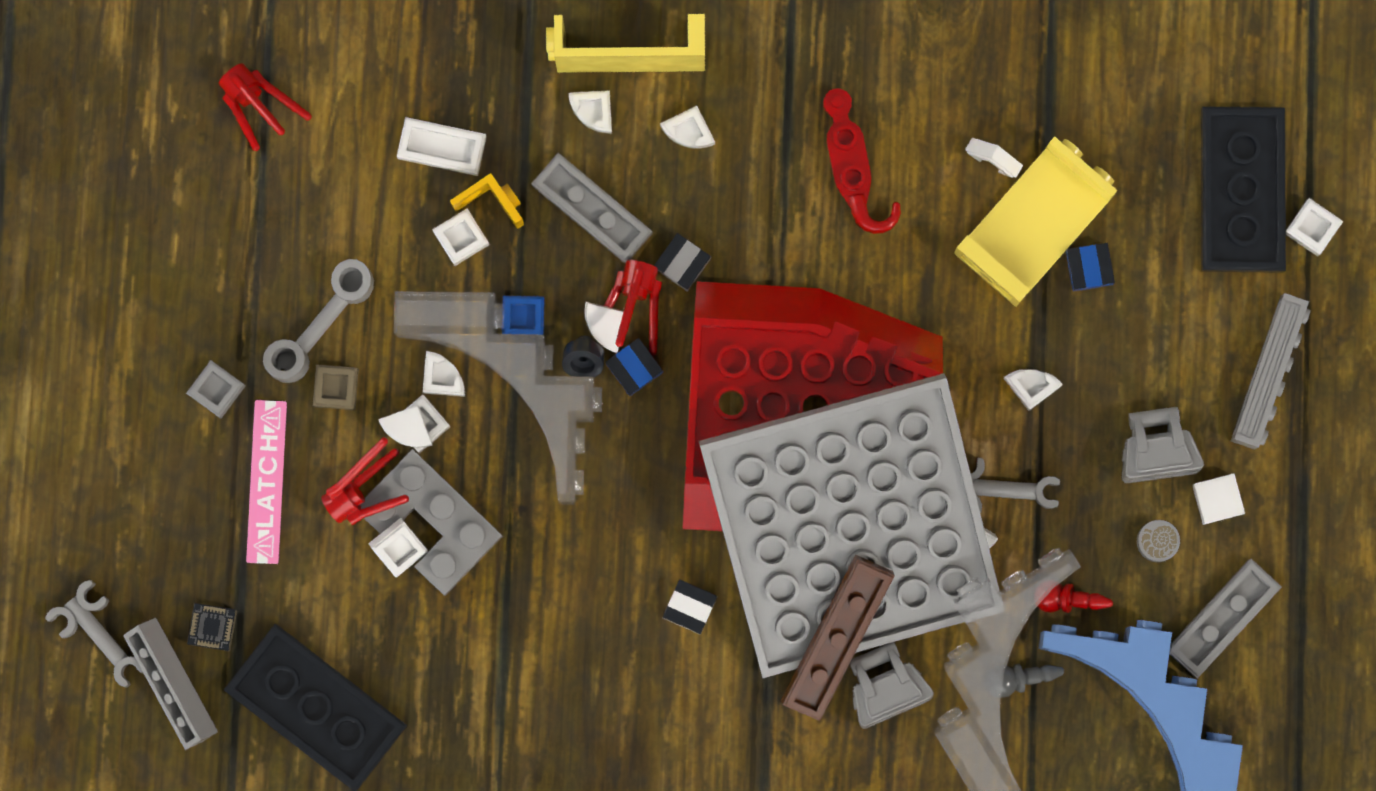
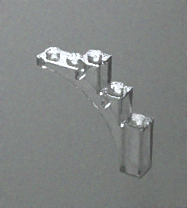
(470, 325)
(977, 672)

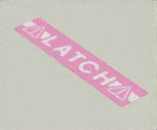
(266, 482)

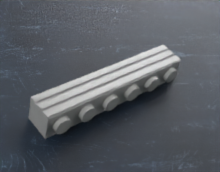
(1269, 371)

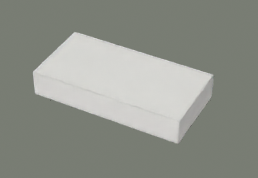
(441, 146)

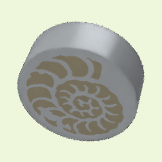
(1158, 541)

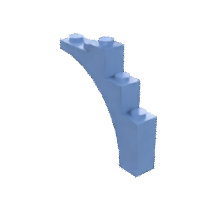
(1174, 707)

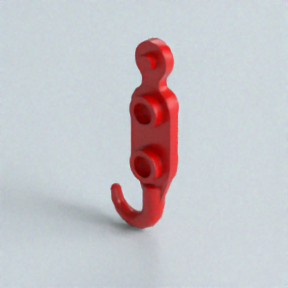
(851, 163)

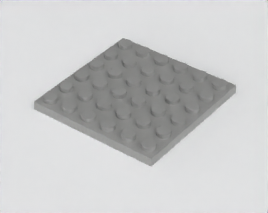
(841, 482)

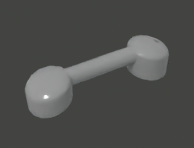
(351, 285)

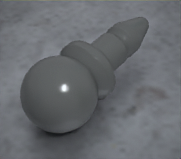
(1016, 678)

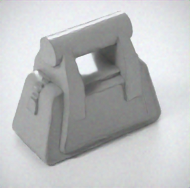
(1159, 454)
(887, 693)

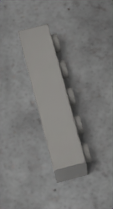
(170, 683)

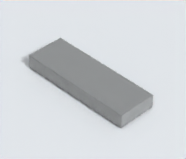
(592, 208)
(1223, 618)

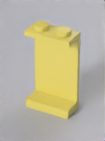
(628, 58)
(1036, 220)

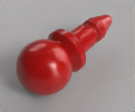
(1065, 598)

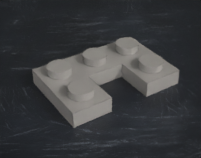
(464, 531)

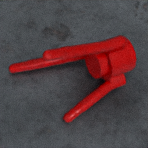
(243, 88)
(637, 282)
(345, 497)

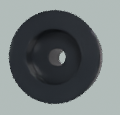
(583, 357)

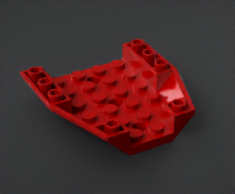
(778, 352)

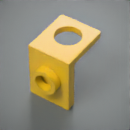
(503, 194)

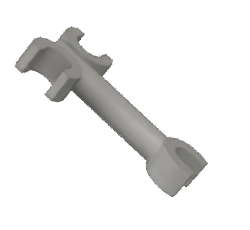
(1010, 489)
(78, 612)

